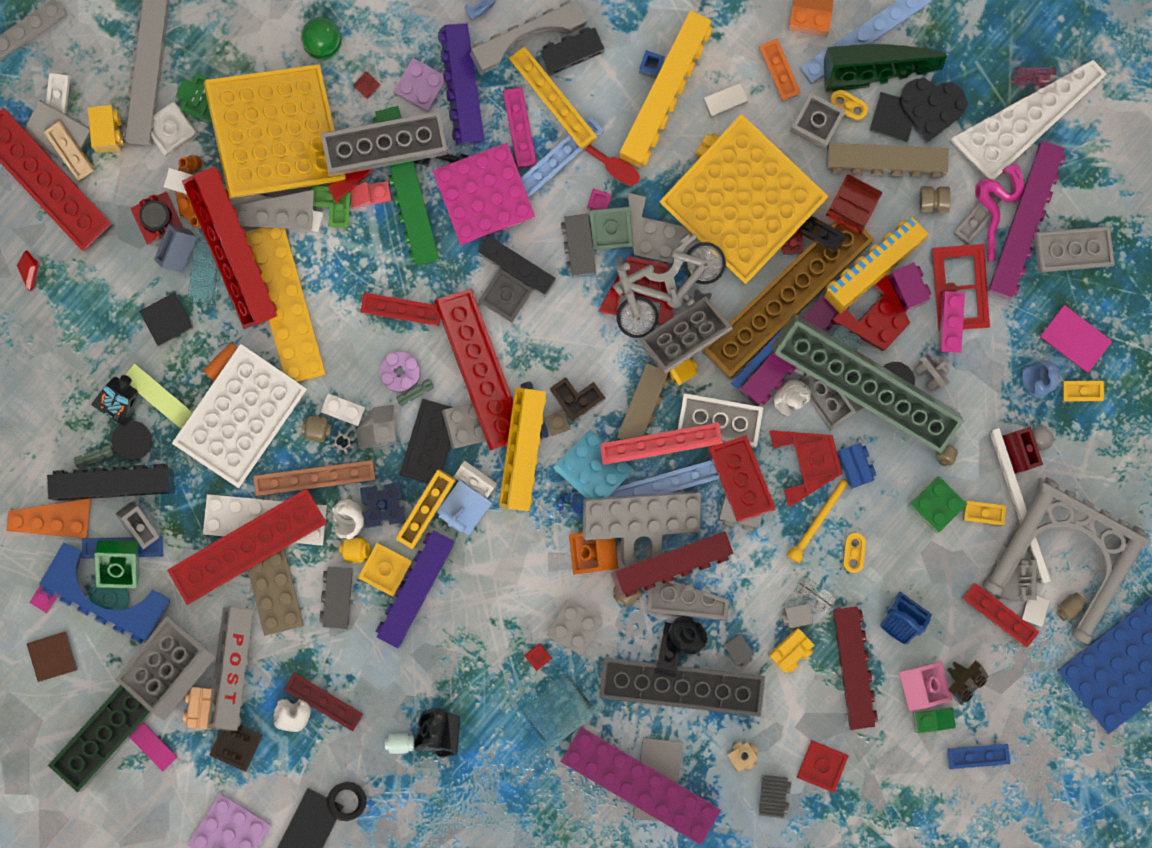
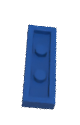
(978, 756)

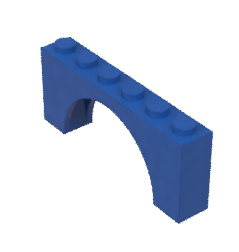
(135, 621)

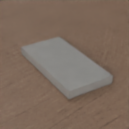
(1074, 249)
(664, 758)

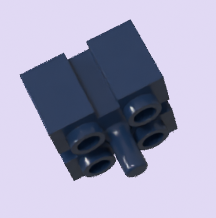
(383, 505)

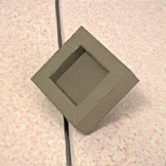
(557, 423)

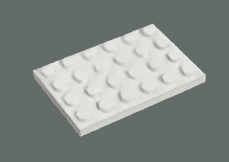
(239, 415)

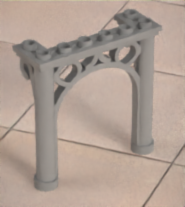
(1029, 530)

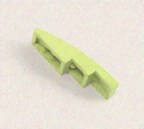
(158, 396)

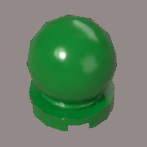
(321, 38)

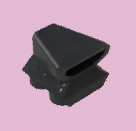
(438, 733)

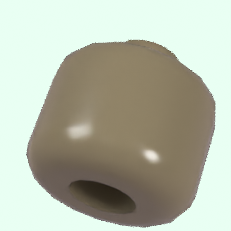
(948, 456)

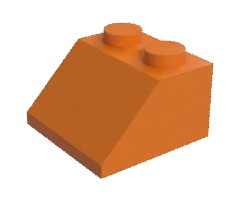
(811, 16)
(592, 555)

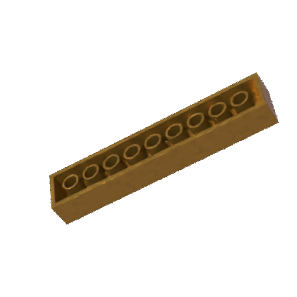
(782, 298)

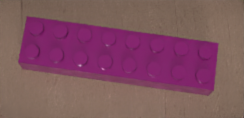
(640, 785)

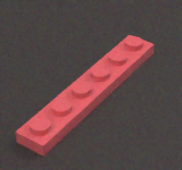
(661, 443)

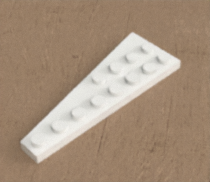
(1013, 130)

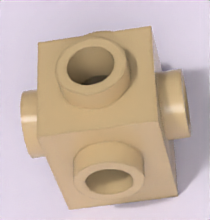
(735, 755)

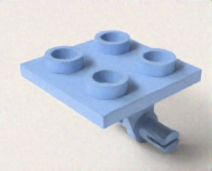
(463, 508)

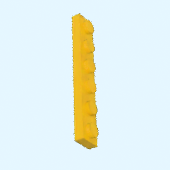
(553, 98)

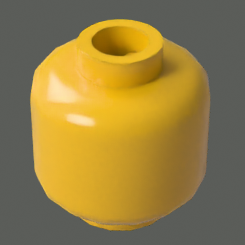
(355, 549)

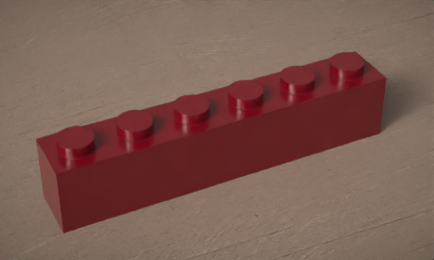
(672, 563)
(854, 668)

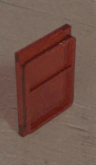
(854, 203)

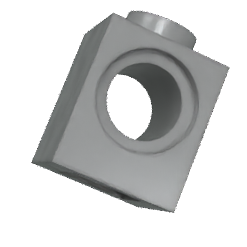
(797, 616)

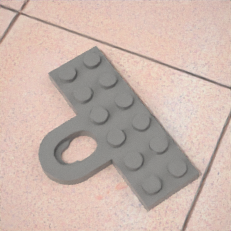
(641, 516)

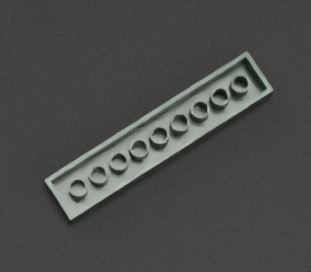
(867, 383)

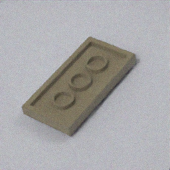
(275, 594)

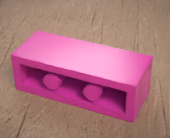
(951, 321)

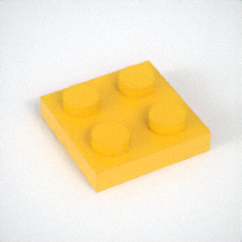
(385, 569)

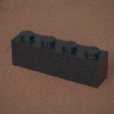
(516, 266)

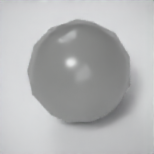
(1043, 437)

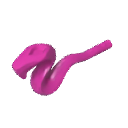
(982, 191)

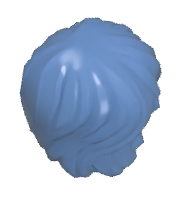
(1040, 378)

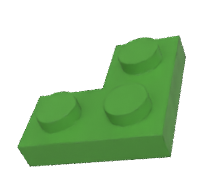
(338, 212)

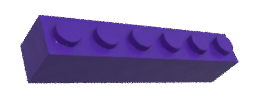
(461, 84)
(415, 590)

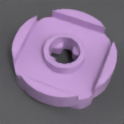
(390, 378)

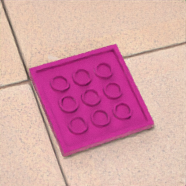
(483, 194)

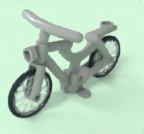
(638, 315)

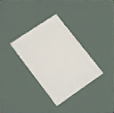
(1036, 611)

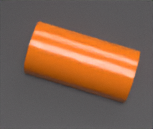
(218, 363)

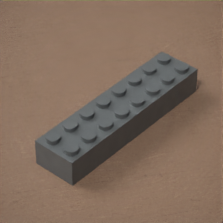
(689, 689)

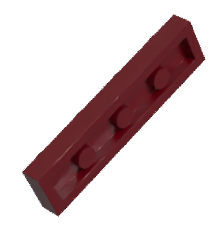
(323, 701)

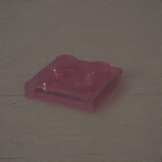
(1040, 76)

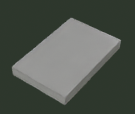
(46, 116)

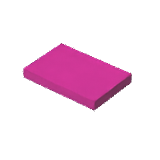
(1075, 339)

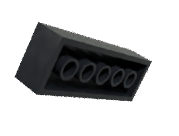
(110, 484)

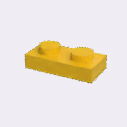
(1083, 391)
(984, 513)

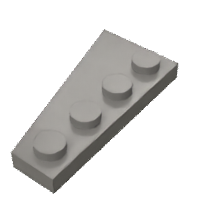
(285, 211)
(686, 601)

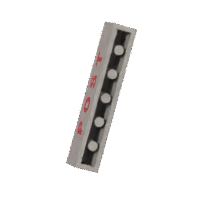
(230, 669)

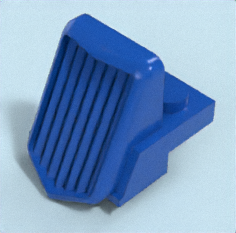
(905, 619)

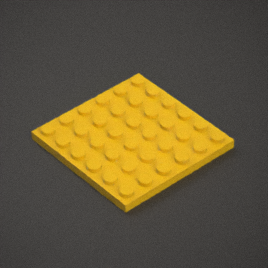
(271, 129)
(744, 198)

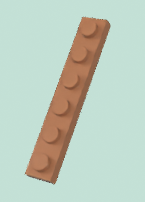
(314, 478)

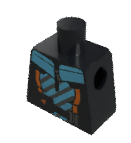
(117, 399)

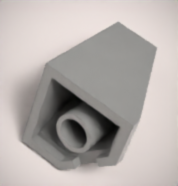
(378, 428)

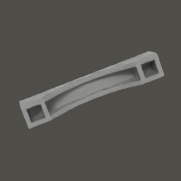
(564, 20)

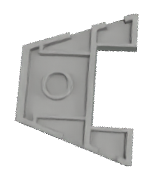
(651, 237)

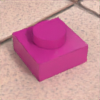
(42, 600)

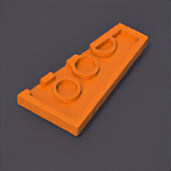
(58, 519)

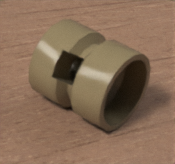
(936, 199)

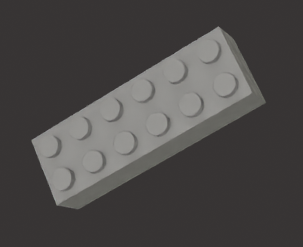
(384, 144)

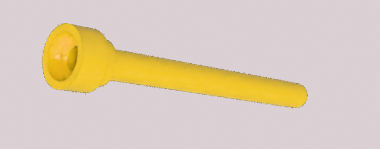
(796, 553)

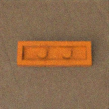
(779, 70)

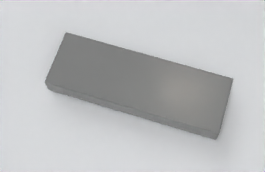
(976, 220)

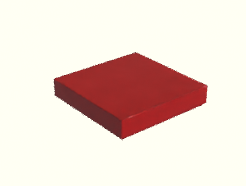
(822, 766)

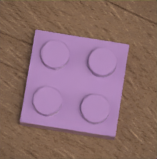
(420, 85)

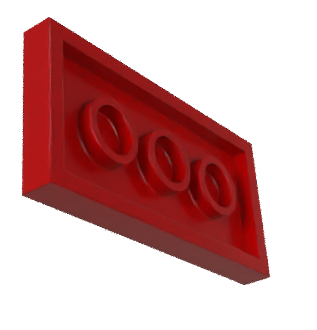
(742, 479)

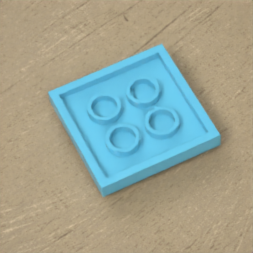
(586, 472)

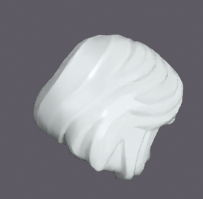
(791, 393)
(348, 517)
(291, 716)

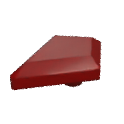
(793, 245)
(28, 269)

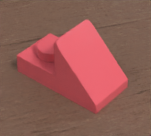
(370, 194)

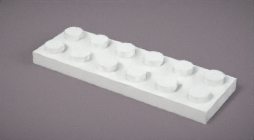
(229, 513)

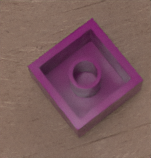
(910, 287)

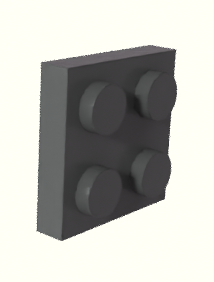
(505, 295)

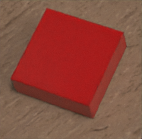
(538, 657)

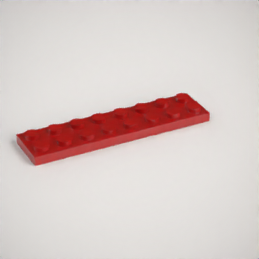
(49, 184)
(478, 365)
(247, 546)

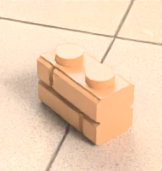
(198, 707)

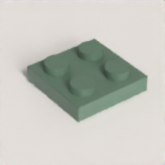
(611, 228)

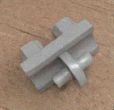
(939, 379)

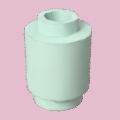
(399, 743)

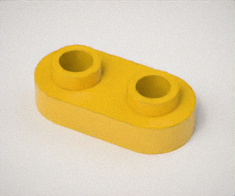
(849, 103)
(856, 553)

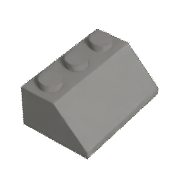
(829, 403)

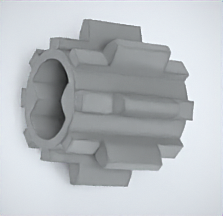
(339, 447)

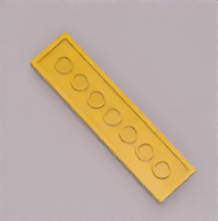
(292, 326)

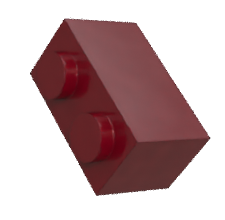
(1022, 450)

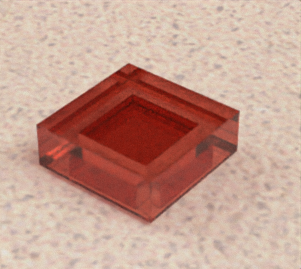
(366, 85)

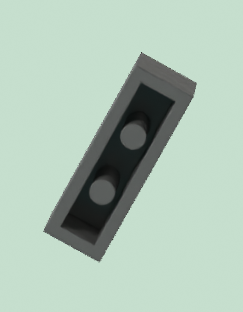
(579, 245)
(336, 597)

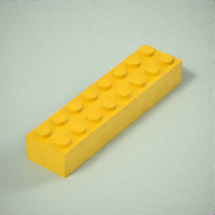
(665, 89)

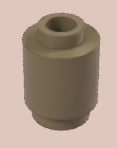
(1071, 607)

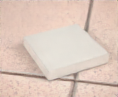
(171, 129)

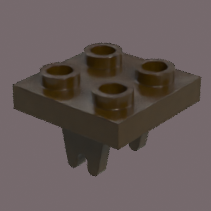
(966, 681)
(236, 747)

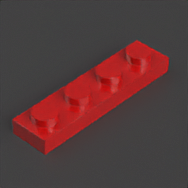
(400, 309)
(1000, 615)

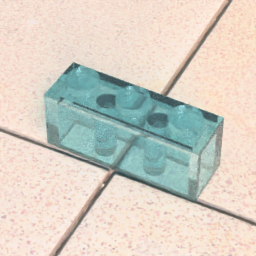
(203, 276)

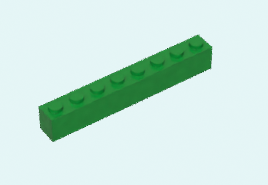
(411, 201)

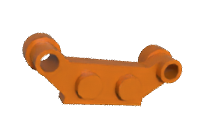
(188, 165)

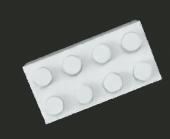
(734, 418)

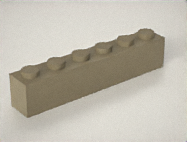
(887, 159)

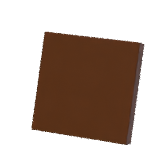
(51, 656)

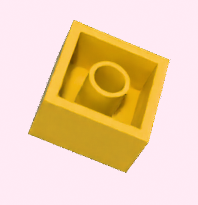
(104, 129)

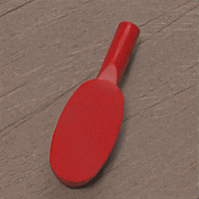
(616, 167)

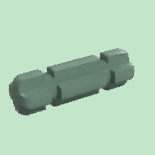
(415, 392)
(93, 456)

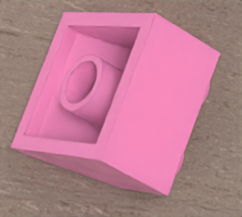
(925, 686)

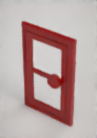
(978, 252)

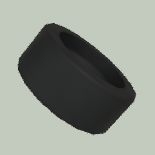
(361, 801)

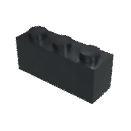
(572, 50)

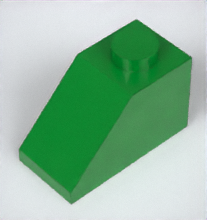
(934, 720)

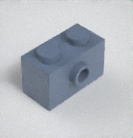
(175, 248)

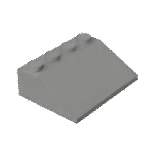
(685, 335)
(165, 668)

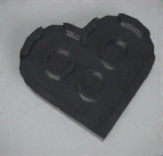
(932, 106)

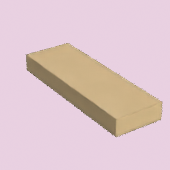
(69, 150)

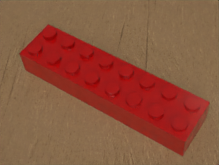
(230, 247)

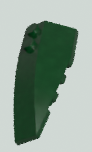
(865, 64)

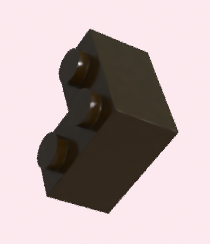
(576, 403)

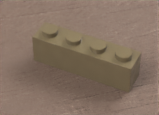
(643, 403)

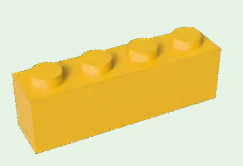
(426, 509)

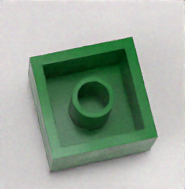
(937, 504)
(117, 564)

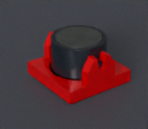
(155, 216)

